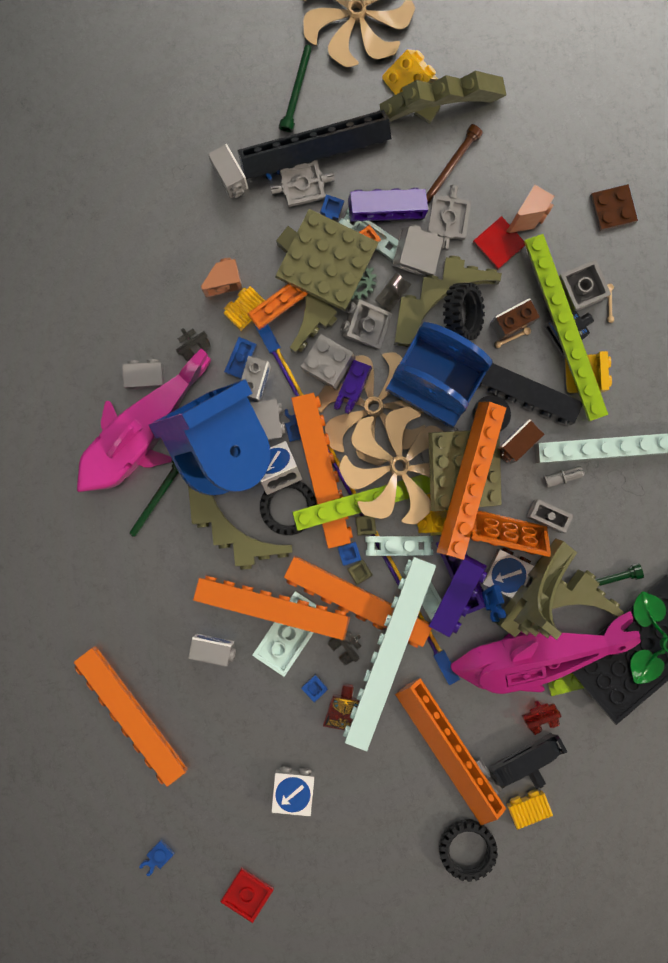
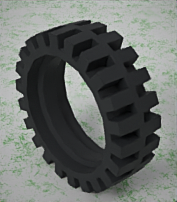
(474, 310)
(268, 519)
(484, 867)

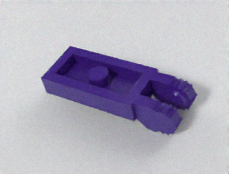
(353, 385)

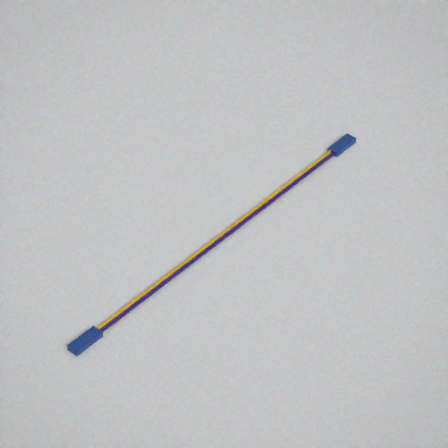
(272, 346)

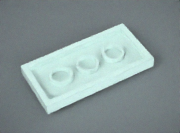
(283, 643)

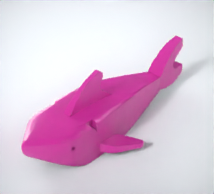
(128, 438)
(531, 661)

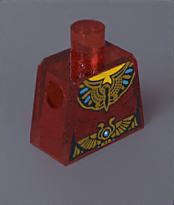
(340, 709)

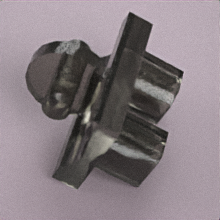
(393, 292)
(185, 350)
(350, 654)

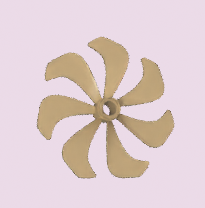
(339, 44)
(340, 424)
(358, 477)

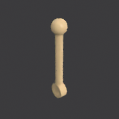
(610, 318)
(526, 331)

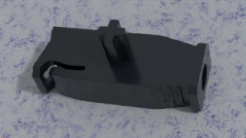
(529, 761)

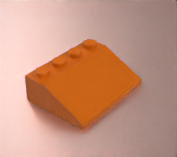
(511, 533)

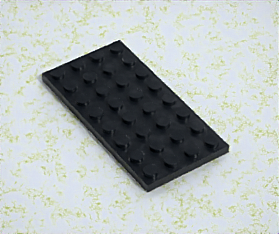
(611, 679)

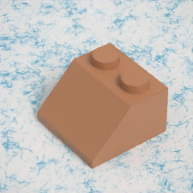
(532, 211)
(222, 278)

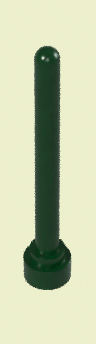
(287, 123)
(154, 501)
(634, 572)

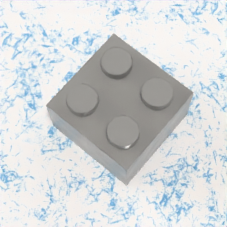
(584, 286)
(328, 362)

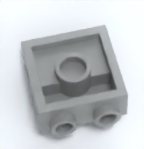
(366, 323)

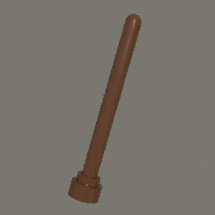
(473, 134)

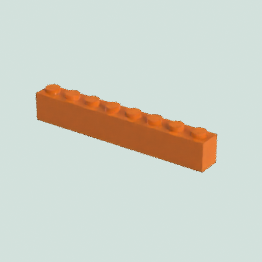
(320, 464)
(471, 480)
(349, 597)
(271, 608)
(131, 716)
(451, 752)

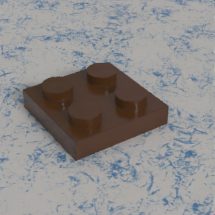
(614, 207)

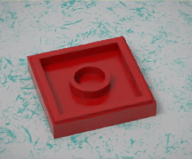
(498, 244)
(247, 895)

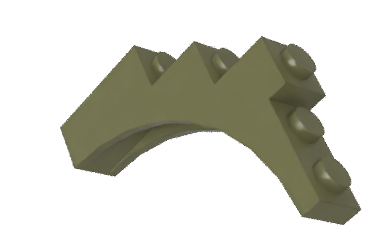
(446, 90)
(432, 291)
(316, 311)
(205, 511)
(580, 590)
(539, 597)

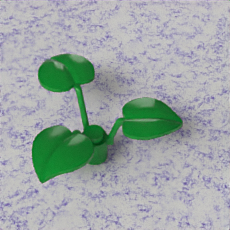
(643, 664)

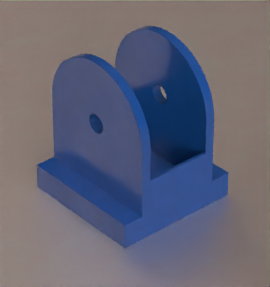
(440, 373)
(217, 441)

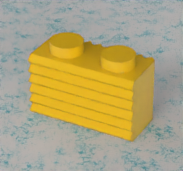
(237, 311)
(529, 809)

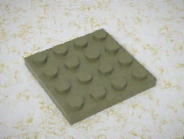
(327, 260)
(445, 459)

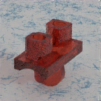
(540, 715)

